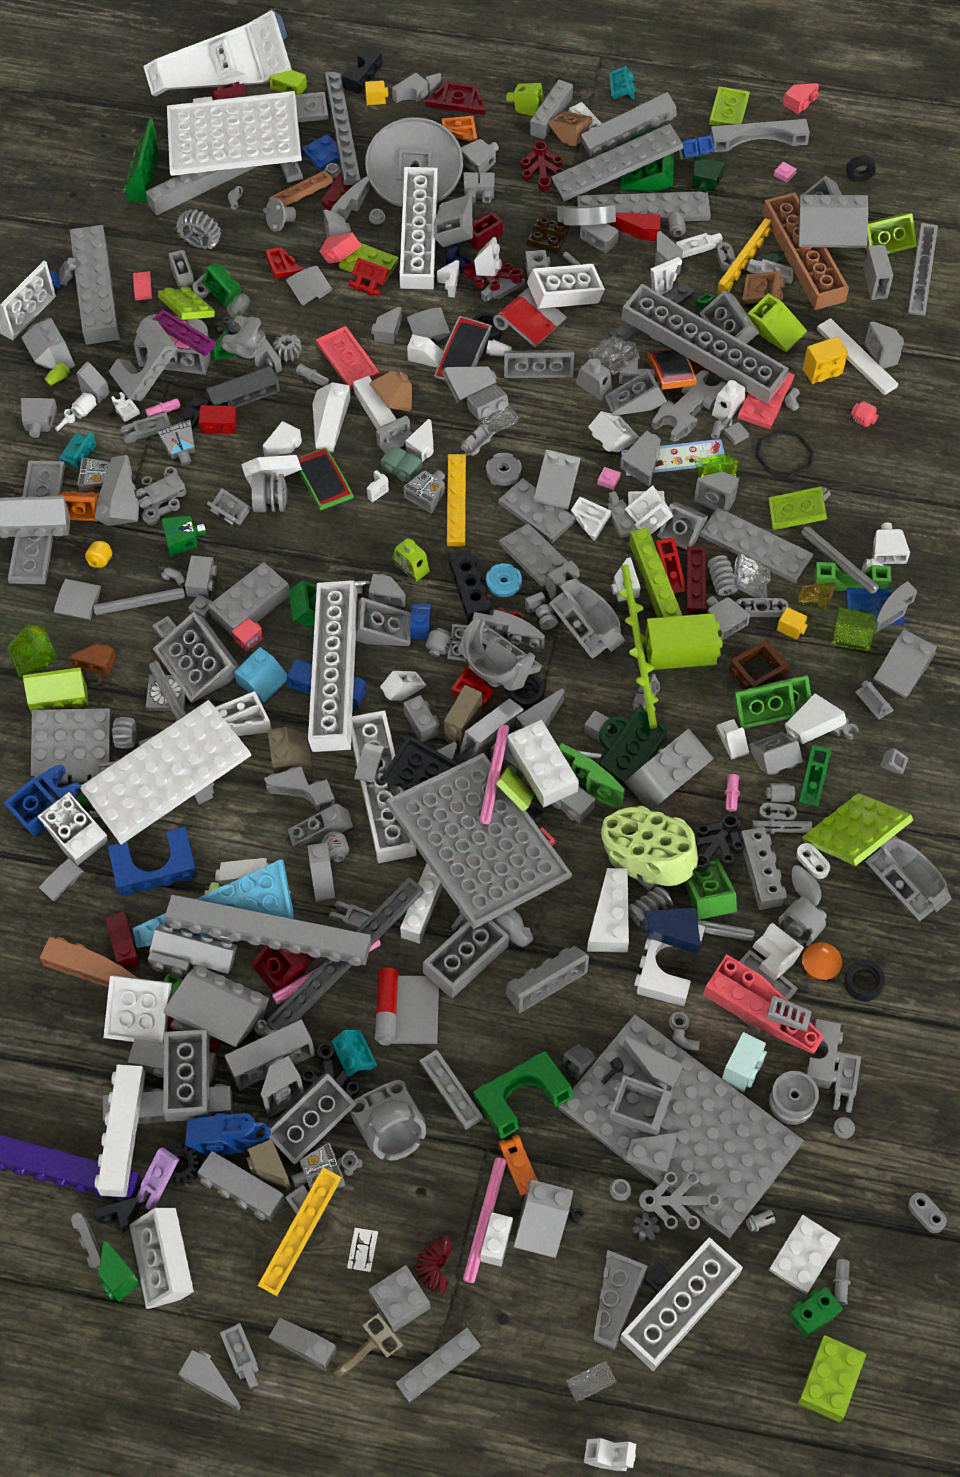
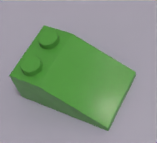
(711, 891)

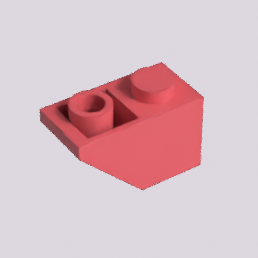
(800, 96)

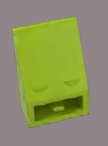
(776, 323)

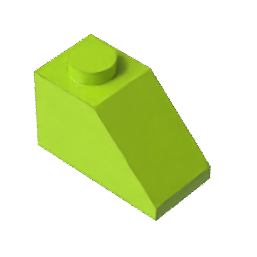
(288, 82)

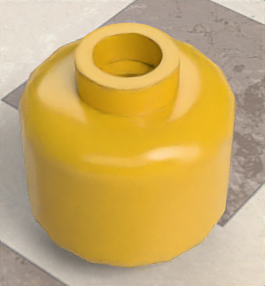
(98, 554)

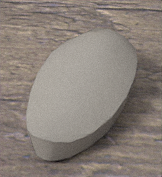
(806, 885)

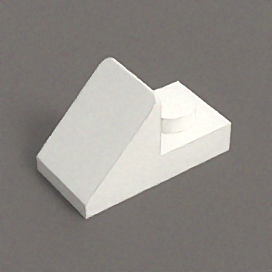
(449, 276)
(733, 739)

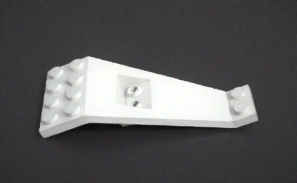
(249, 51)

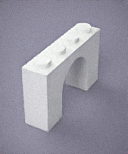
(655, 982)

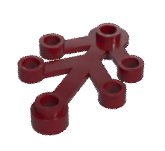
(541, 149)
(514, 275)

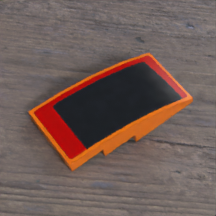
(671, 369)

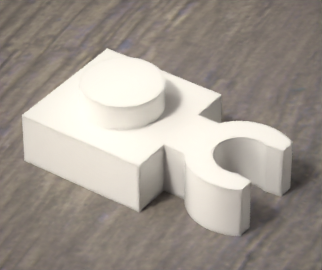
(125, 408)

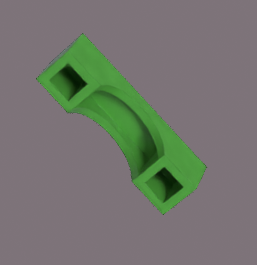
(830, 573)

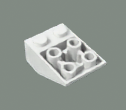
(73, 828)

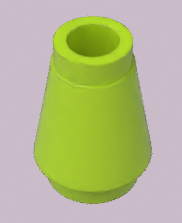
(57, 374)

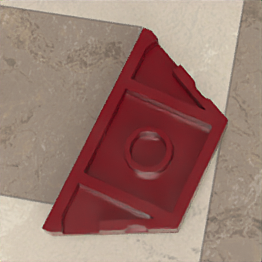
(457, 98)

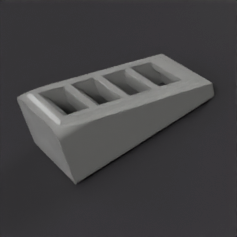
(779, 1018)

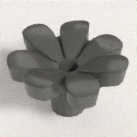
(226, 325)
(646, 1231)

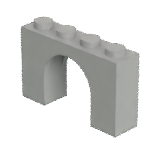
(160, 351)

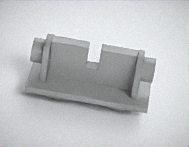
(483, 436)
(639, 700)
(874, 700)

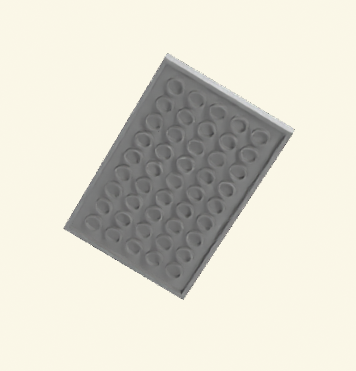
(719, 1130)

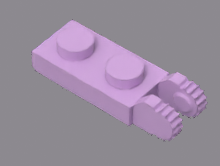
(157, 1177)

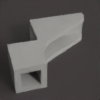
(295, 784)

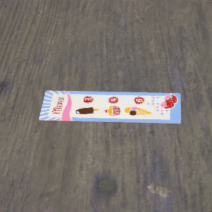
(682, 455)

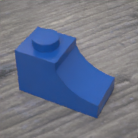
(420, 621)

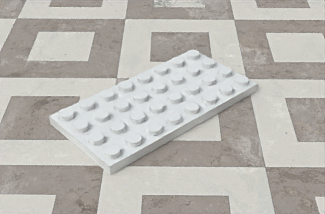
(165, 771)

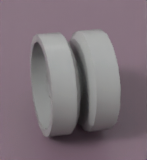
(793, 1097)

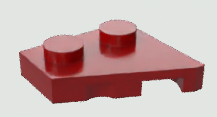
(281, 263)

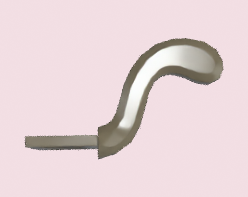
(375, 1341)

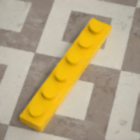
(743, 258)
(456, 500)
(299, 1231)

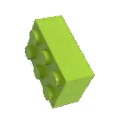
(832, 1378)

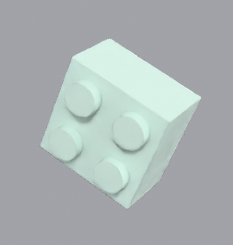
(744, 1062)

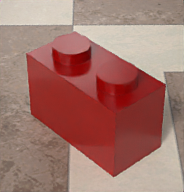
(218, 419)

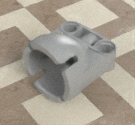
(389, 1121)

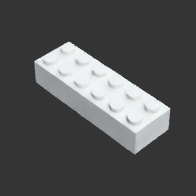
(681, 1304)

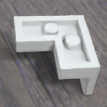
(778, 949)

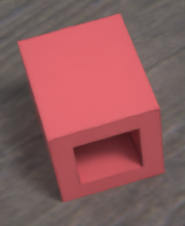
(247, 634)

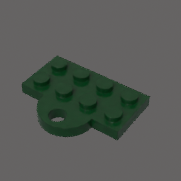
(629, 745)

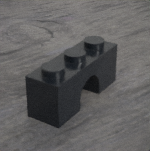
(368, 63)

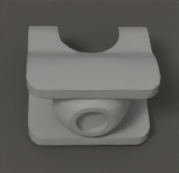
(247, 339)

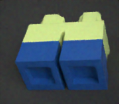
(697, 147)

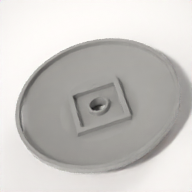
(409, 143)

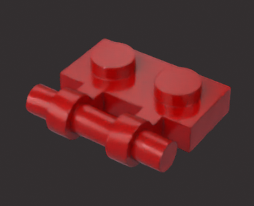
(371, 272)

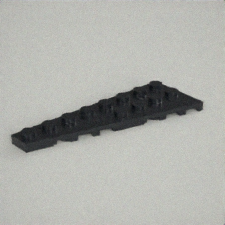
(419, 762)

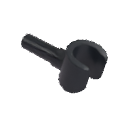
(617, 1066)
(572, 1211)

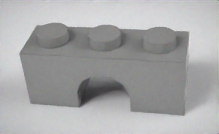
(822, 1069)

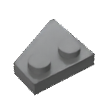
(652, 1152)

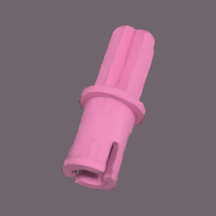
(163, 407)
(732, 792)

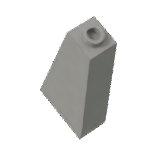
(483, 734)

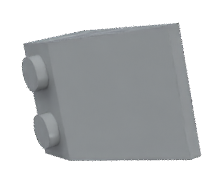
(636, 395)
(556, 479)
(382, 624)
(905, 663)
(543, 1218)

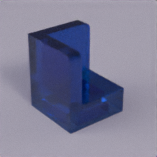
(454, 254)

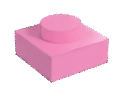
(785, 172)
(609, 478)

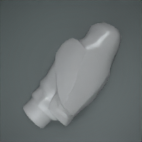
(513, 925)

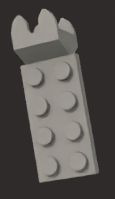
(539, 559)

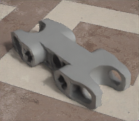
(682, 413)

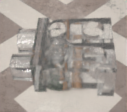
(615, 353)

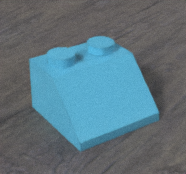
(261, 674)

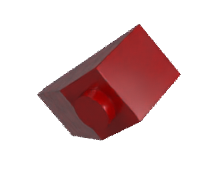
(638, 225)
(670, 560)

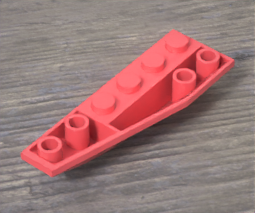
(749, 997)

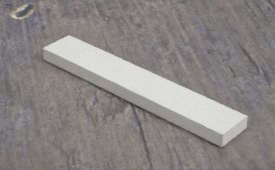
(859, 358)

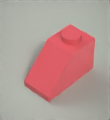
(339, 247)

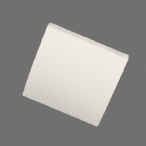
(649, 510)

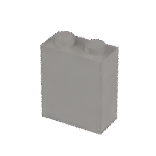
(878, 272)

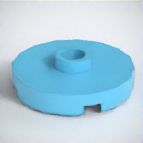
(500, 573)

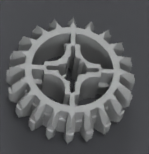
(198, 229)

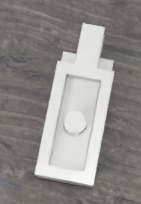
(699, 244)

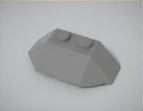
(47, 344)

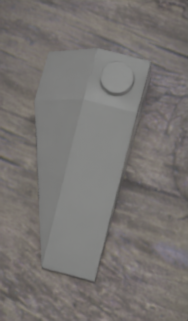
(117, 496)

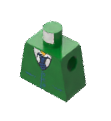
(181, 534)

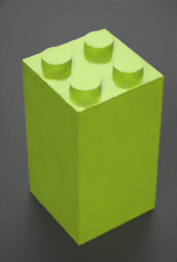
(683, 641)

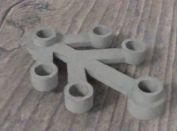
(154, 510)
(677, 1199)

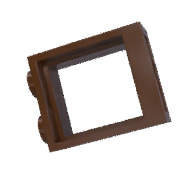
(770, 654)

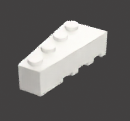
(610, 922)

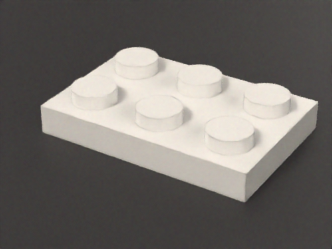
(804, 1254)

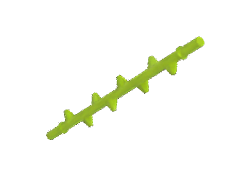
(638, 651)

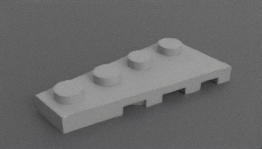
(618, 1293)

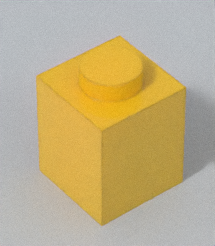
(376, 92)
(792, 623)

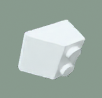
(612, 432)

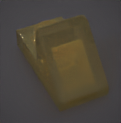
(817, 594)

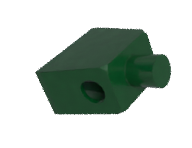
(707, 174)

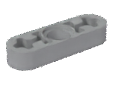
(775, 612)

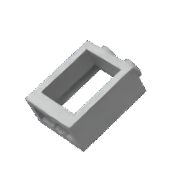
(645, 1089)

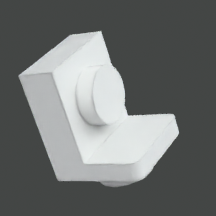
(377, 488)

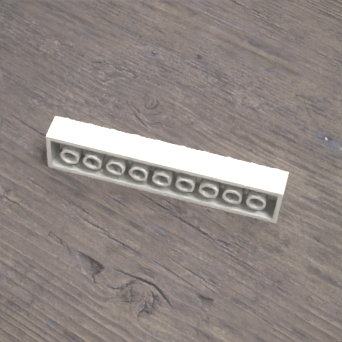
(333, 667)

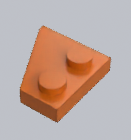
(461, 127)

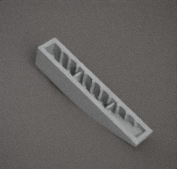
(922, 269)

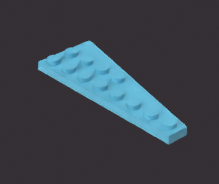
(259, 891)

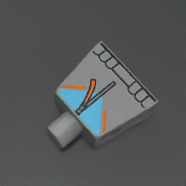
(178, 441)

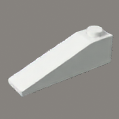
(329, 413)

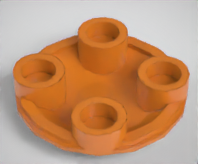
(821, 961)

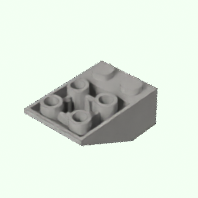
(454, 221)

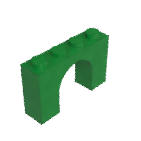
(536, 1072)

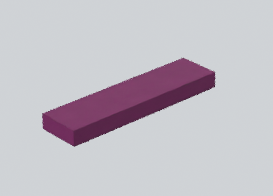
(185, 333)

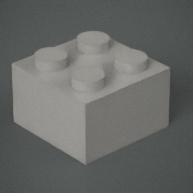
(399, 1298)

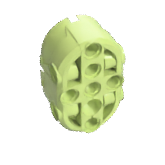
(659, 850)

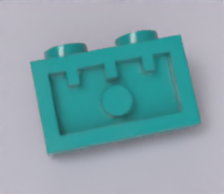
(622, 83)
(78, 448)
(353, 1052)

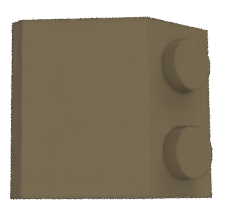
(289, 749)
(266, 1164)

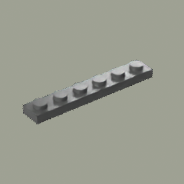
(678, 294)

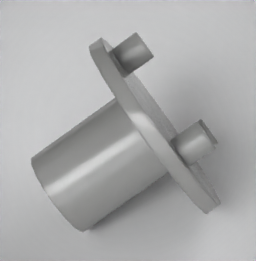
(278, 214)

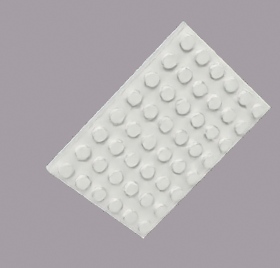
(233, 133)

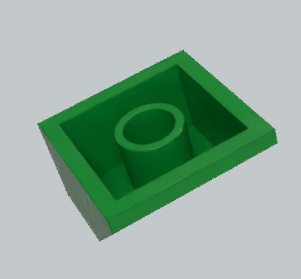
(221, 284)
(303, 603)
(115, 1274)

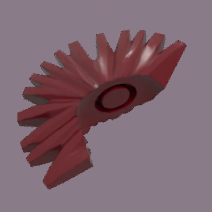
(432, 1264)

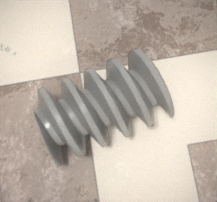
(722, 575)
(650, 902)

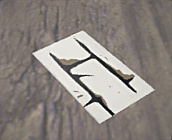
(362, 1249)

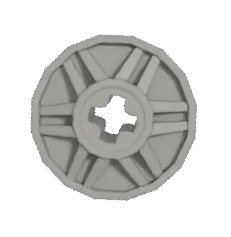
(268, 493)

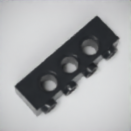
(458, 563)

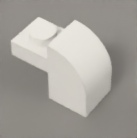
(610, 1455)

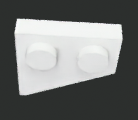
(664, 276)
(590, 516)

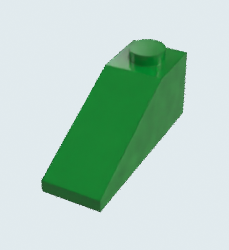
(815, 775)

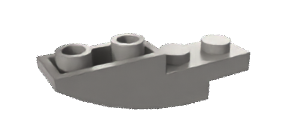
(516, 629)

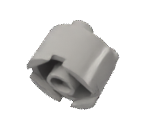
(803, 921)

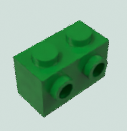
(815, 1312)

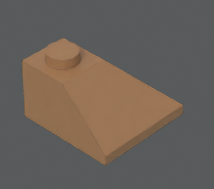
(570, 126)
(394, 390)

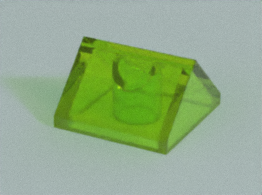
(716, 464)

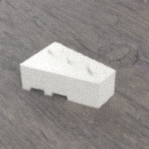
(245, 715)

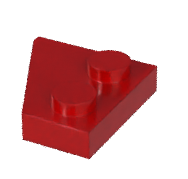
(471, 680)

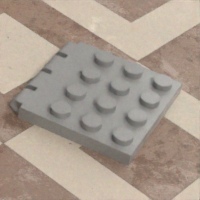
(72, 739)

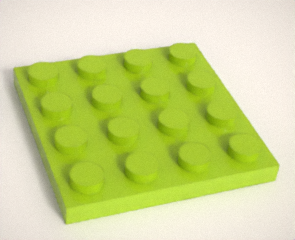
(857, 829)

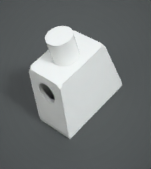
(733, 396)
(890, 546)

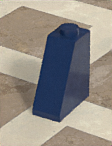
(674, 928)

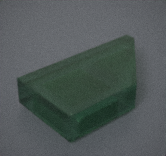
(773, 257)

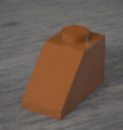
(95, 659)

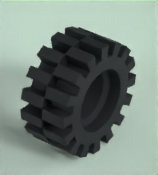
(193, 1165)

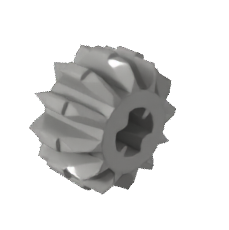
(287, 347)
(124, 732)

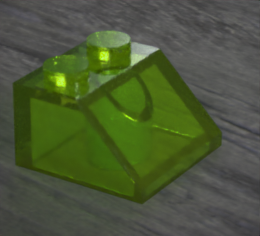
(854, 629)
(31, 650)

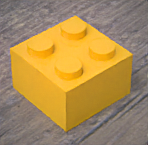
(825, 360)

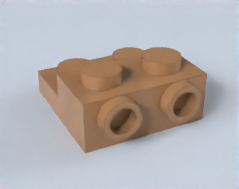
(761, 284)

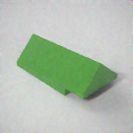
(771, 701)

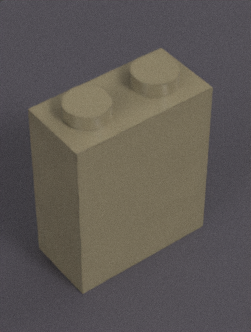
(462, 715)

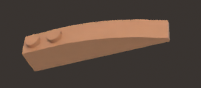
(80, 962)

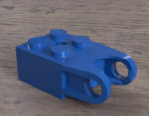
(38, 796)
(224, 1133)

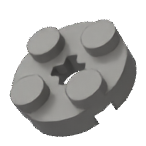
(503, 478)

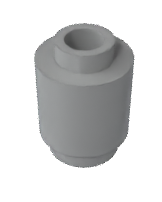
(676, 225)
(780, 793)

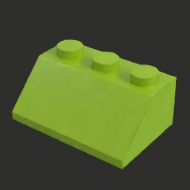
(894, 232)
(56, 690)

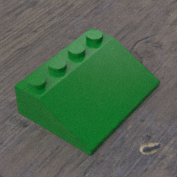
(143, 165)
(652, 176)

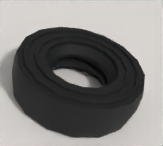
(860, 161)

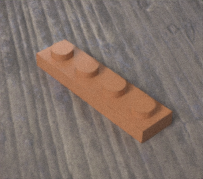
(304, 188)

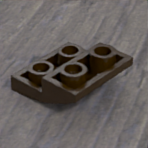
(548, 234)

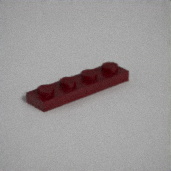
(696, 579)

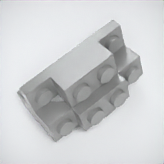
(588, 617)
(500, 661)
(910, 877)

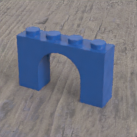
(178, 868)

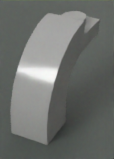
(586, 214)

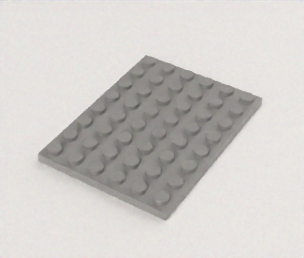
(477, 863)

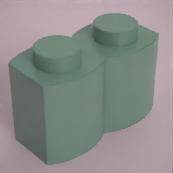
(401, 464)

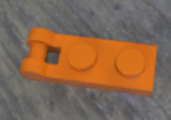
(517, 1163)

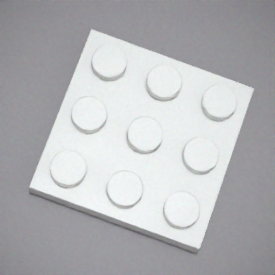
(136, 1009)

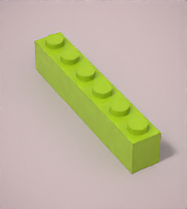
(653, 574)

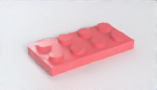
(347, 356)
(764, 414)

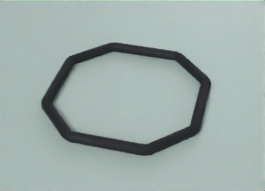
(778, 473)

